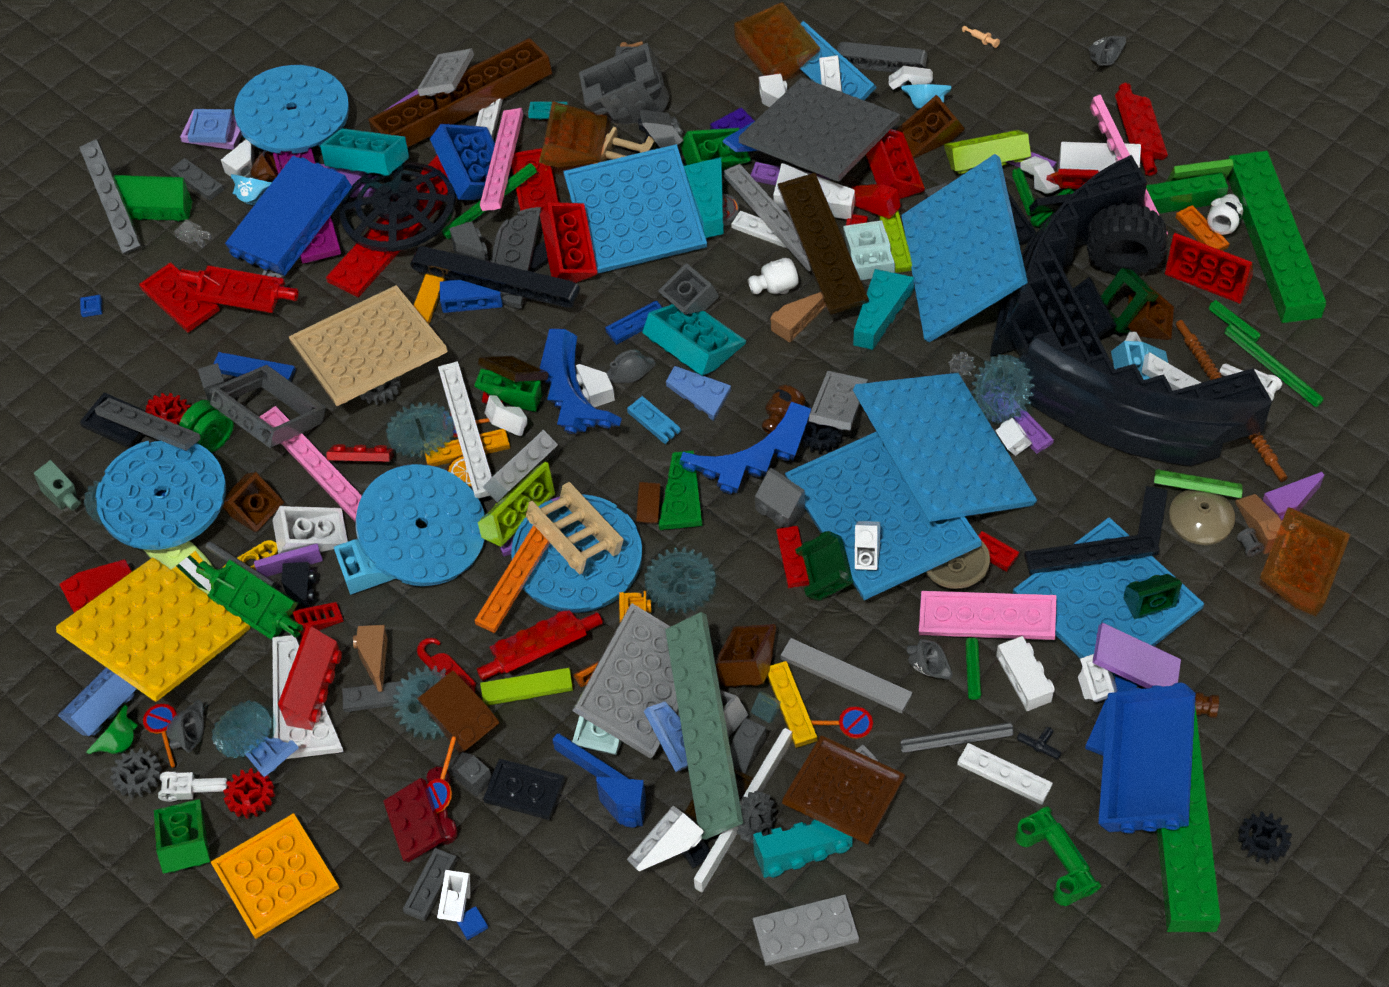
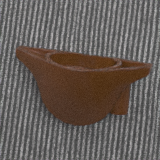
(264, 167)

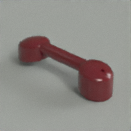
(448, 825)

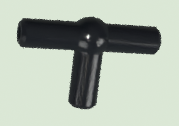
(1039, 744)

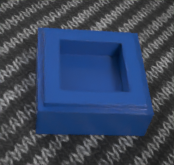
(91, 305)
(472, 923)

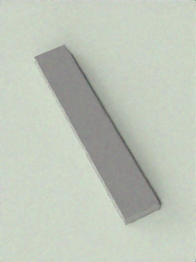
(846, 675)

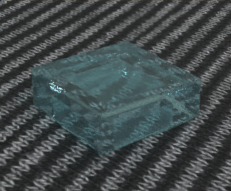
(765, 707)

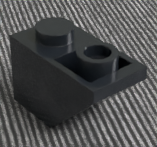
(298, 581)

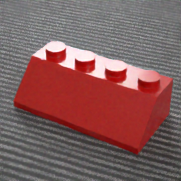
(894, 164)
(568, 241)
(309, 679)

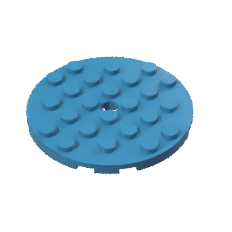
(269, 125)
(153, 522)
(415, 554)
(604, 575)

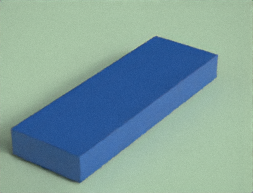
(631, 324)

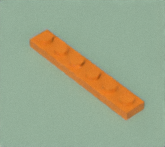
(512, 581)

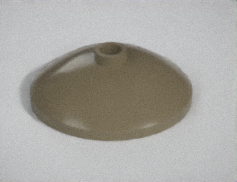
(1200, 524)
(972, 569)

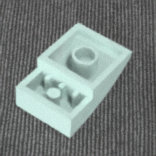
(869, 248)
(592, 737)

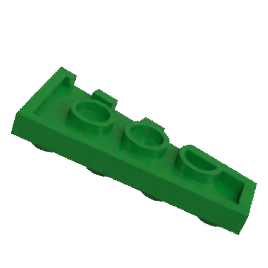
(681, 499)

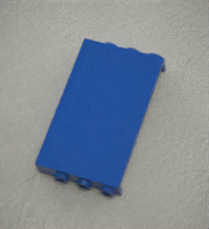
(288, 215)
(1147, 759)

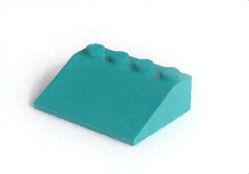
(692, 338)

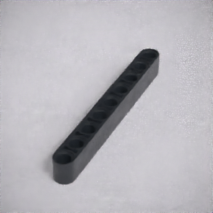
(495, 276)

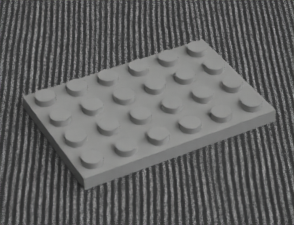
(629, 679)

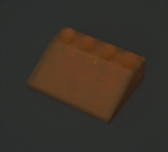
(775, 41)
(572, 136)
(1304, 560)

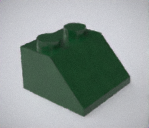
(1152, 595)

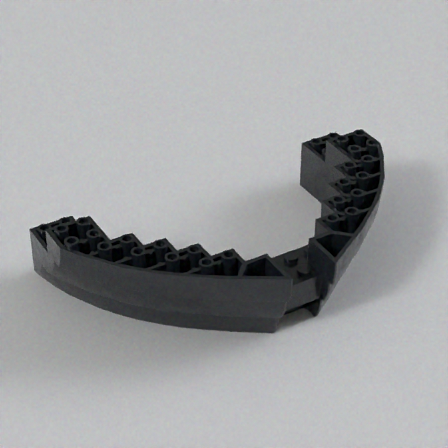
(1073, 371)

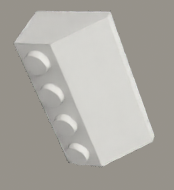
(1091, 155)

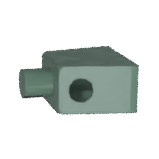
(57, 486)

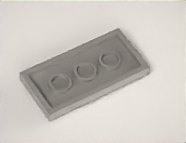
(445, 72)
(836, 401)
(805, 930)

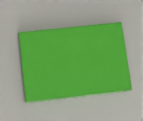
(1201, 169)

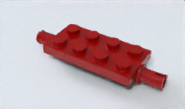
(1141, 127)
(238, 288)
(537, 641)

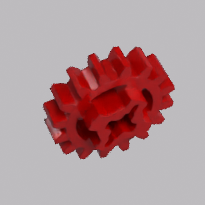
(167, 407)
(249, 793)

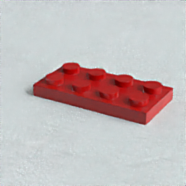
(539, 187)
(177, 298)

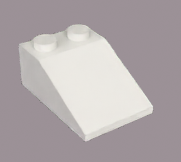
(308, 526)
(668, 838)

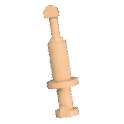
(986, 38)

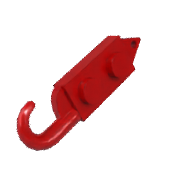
(1071, 177)
(442, 661)

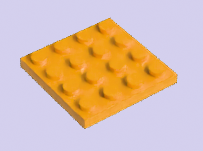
(274, 875)

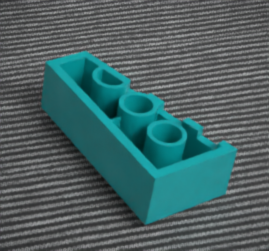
(707, 192)
(886, 297)
(797, 846)

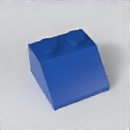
(623, 799)

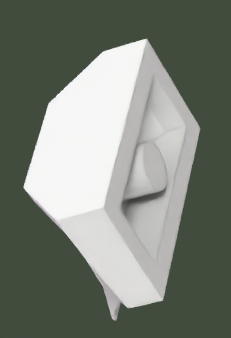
(1095, 680)

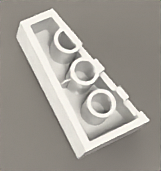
(840, 198)

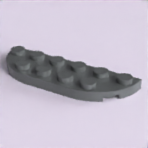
(516, 246)

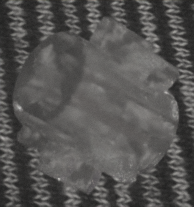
(961, 364)

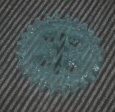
(1003, 388)
(405, 435)
(680, 580)
(419, 721)

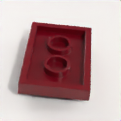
(414, 820)

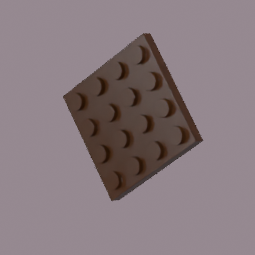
(843, 789)

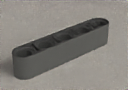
(881, 57)

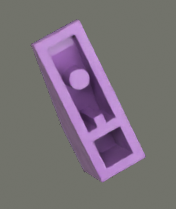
(1293, 495)

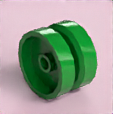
(209, 423)

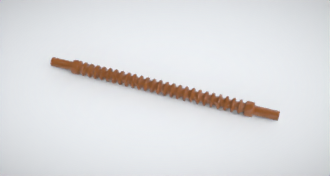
(1201, 355)

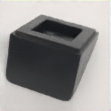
(697, 854)

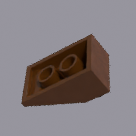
(930, 127)
(746, 655)
(458, 711)

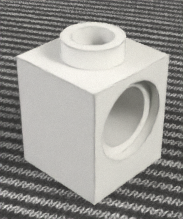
(1013, 436)

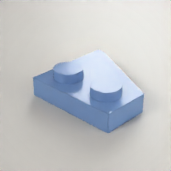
(271, 754)

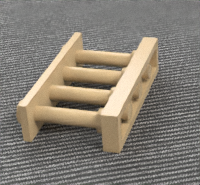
(612, 139)
(583, 512)

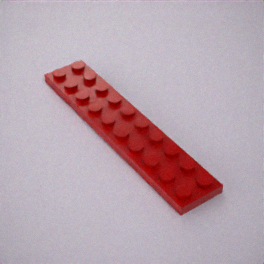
(364, 265)

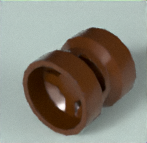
(1206, 704)

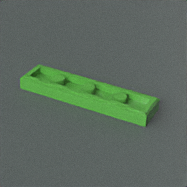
(1198, 483)

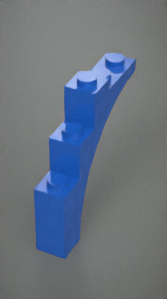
(565, 392)
(756, 459)

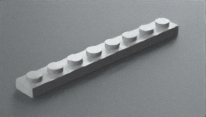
(766, 210)

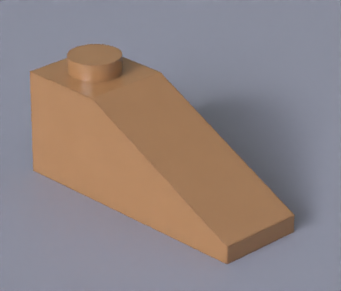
(796, 316)
(1261, 518)
(372, 648)

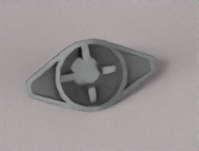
(1107, 49)
(629, 367)
(929, 659)
(187, 727)

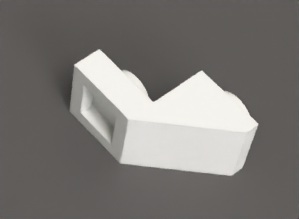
(913, 74)
(1040, 169)
(507, 418)

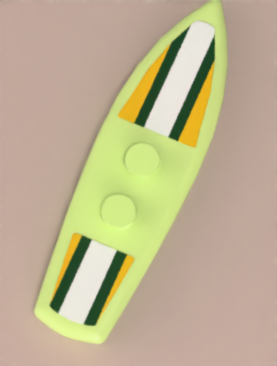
(184, 561)

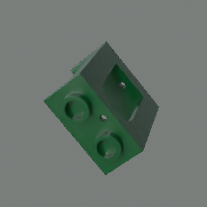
(1144, 294)

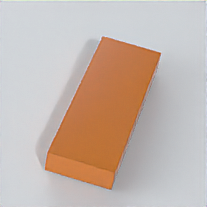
(1199, 228)

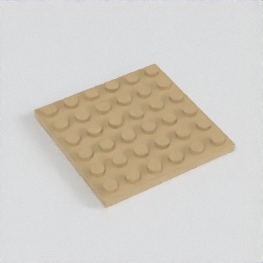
(367, 345)

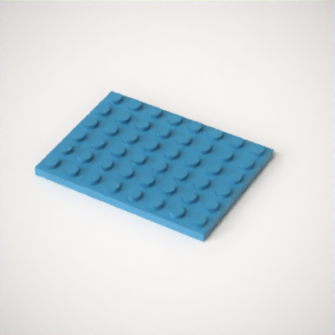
(963, 248)
(944, 446)
(866, 485)

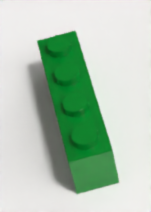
(1183, 193)

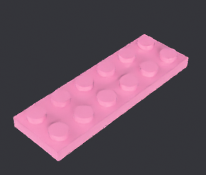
(987, 615)

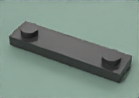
(368, 696)

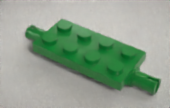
(251, 599)

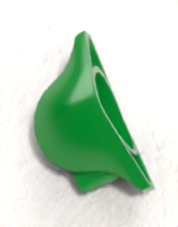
(117, 736)

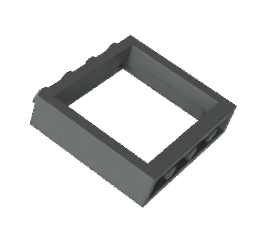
(224, 401)

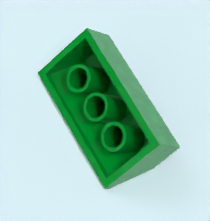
(155, 197)

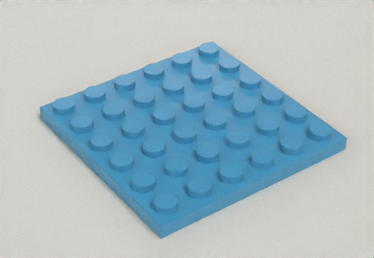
(637, 208)
(1096, 593)

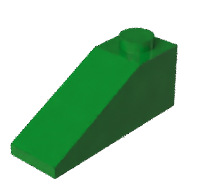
(518, 394)

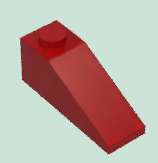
(877, 199)

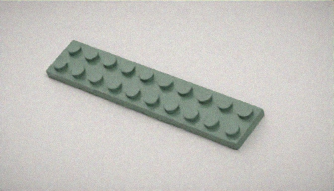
(703, 726)

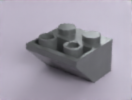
(467, 241)

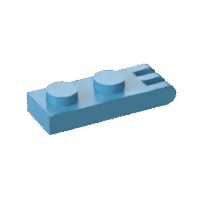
(653, 419)

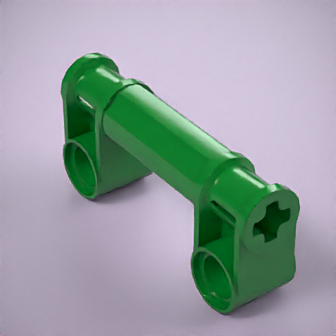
(1079, 880)

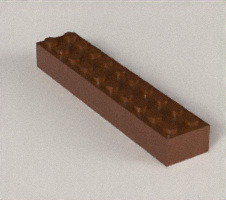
(476, 90)

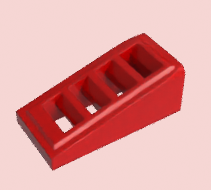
(308, 613)

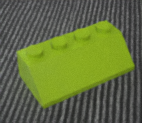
(971, 152)
(511, 510)

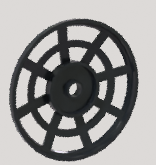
(406, 204)

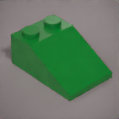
(709, 145)
(181, 836)

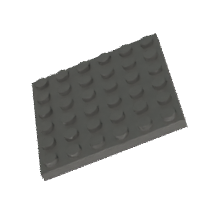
(819, 129)

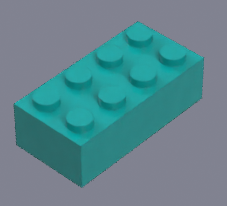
(364, 151)

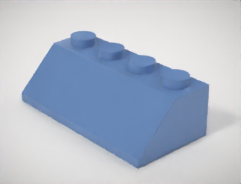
(97, 703)

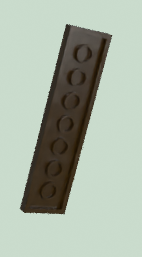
(822, 243)

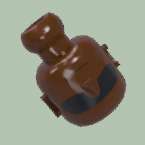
(779, 404)

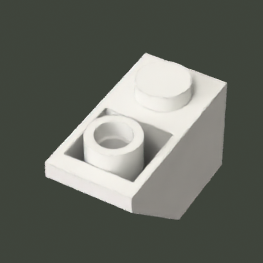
(771, 88)
(240, 160)
(595, 385)
(867, 545)

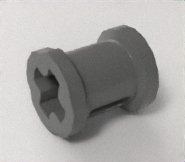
(1250, 542)

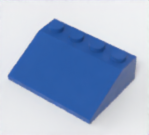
(465, 157)

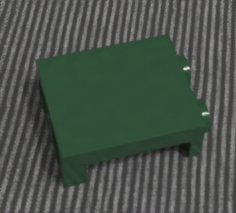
(825, 565)

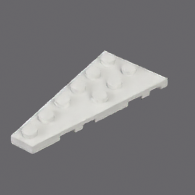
(310, 742)

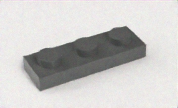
(197, 179)
(429, 885)

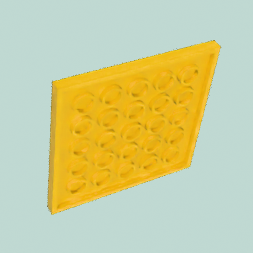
(153, 629)

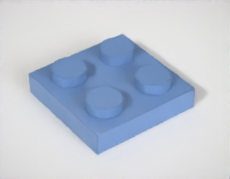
(210, 125)

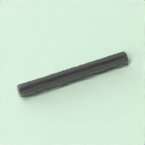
(956, 737)

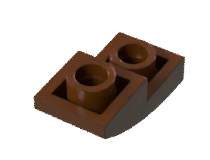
(648, 503)

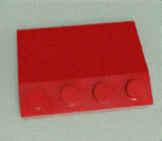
(1209, 268)
(89, 584)

